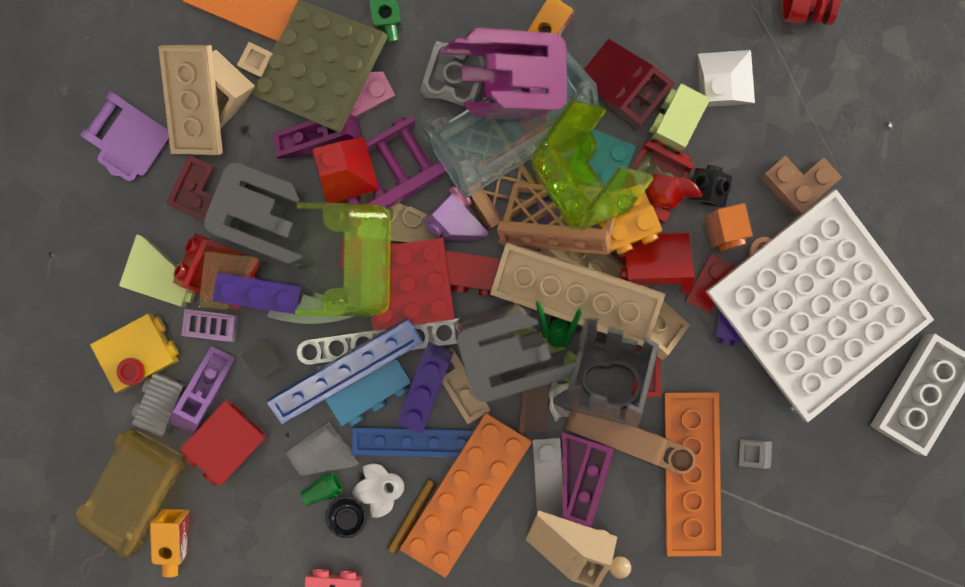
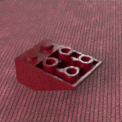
(627, 83)

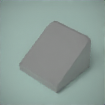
(755, 453)

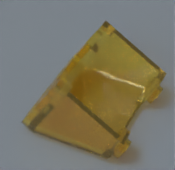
(129, 492)

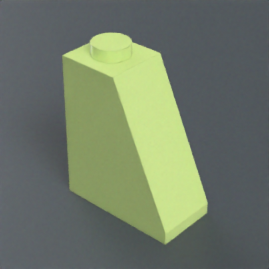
(151, 274)

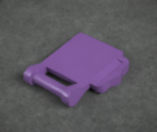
(130, 142)

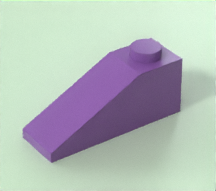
(201, 390)

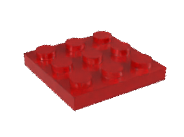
(417, 285)

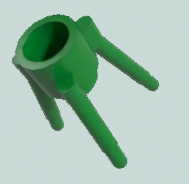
(558, 331)

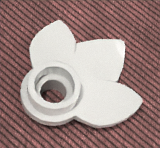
(374, 489)

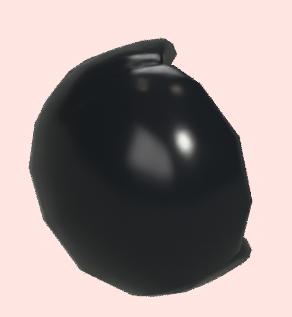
(345, 517)

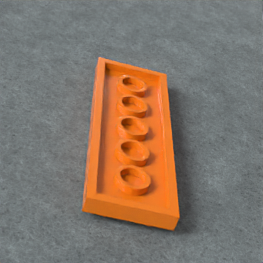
(465, 494)
(693, 497)

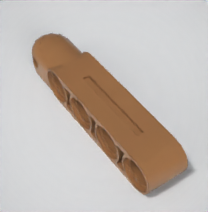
(634, 442)

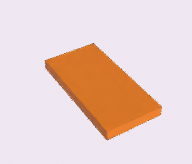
(258, 16)

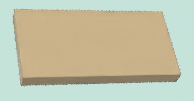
(190, 99)

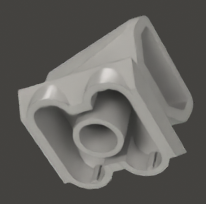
(443, 77)

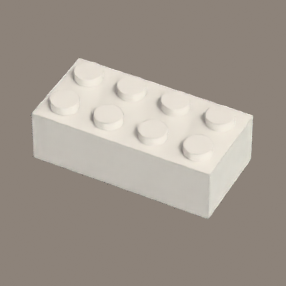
(923, 395)

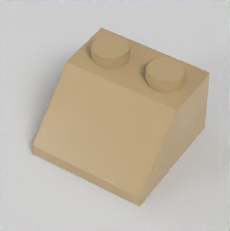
(231, 88)

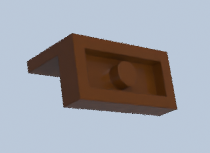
(534, 410)

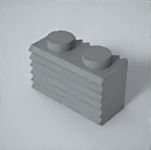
(157, 404)

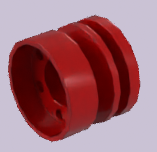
(797, 11)

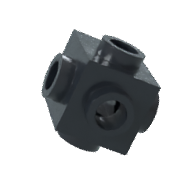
(713, 185)

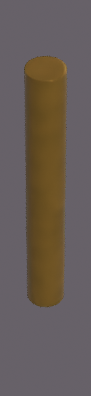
(411, 516)

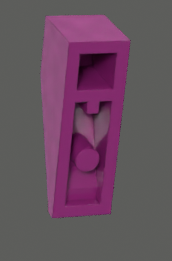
(304, 137)

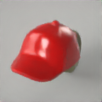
(666, 189)

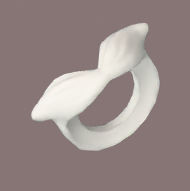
(556, 411)

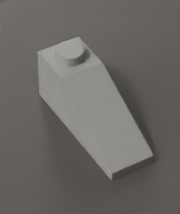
(548, 475)

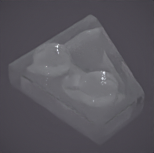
(321, 452)

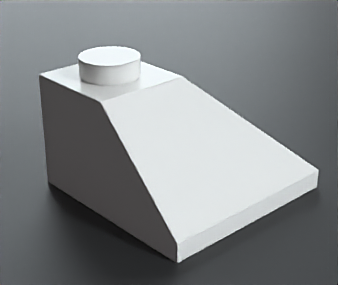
(726, 77)

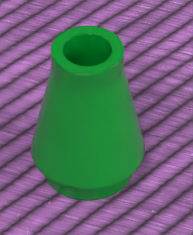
(323, 489)

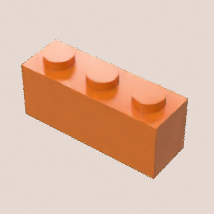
(728, 227)

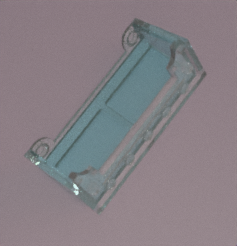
(487, 148)

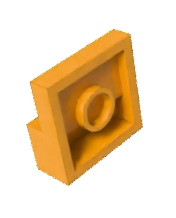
(634, 226)

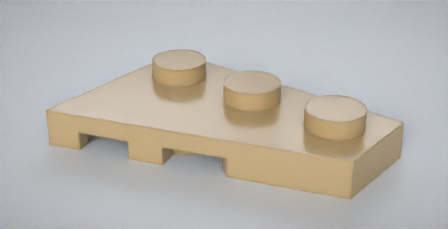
(405, 223)

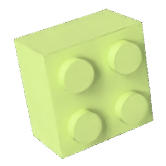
(680, 118)

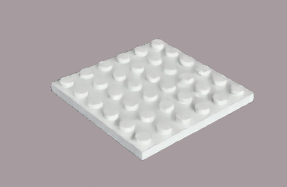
(820, 305)

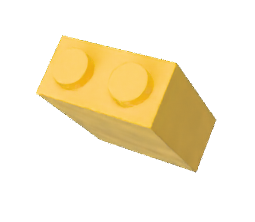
(139, 340)

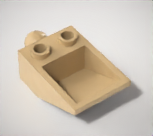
(577, 550)

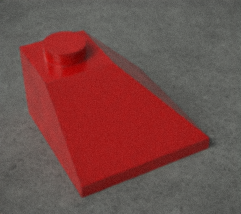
(344, 170)

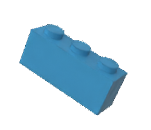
(369, 392)

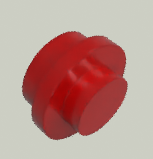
(130, 371)

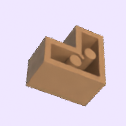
(796, 189)

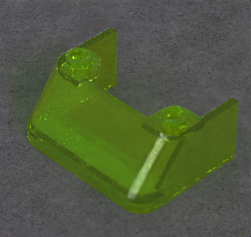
(569, 178)
(365, 260)

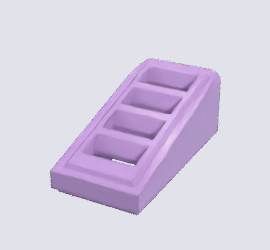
(231, 327)

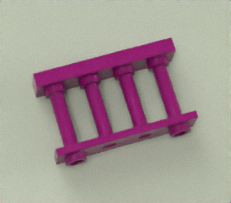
(405, 185)

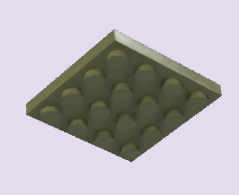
(320, 65)

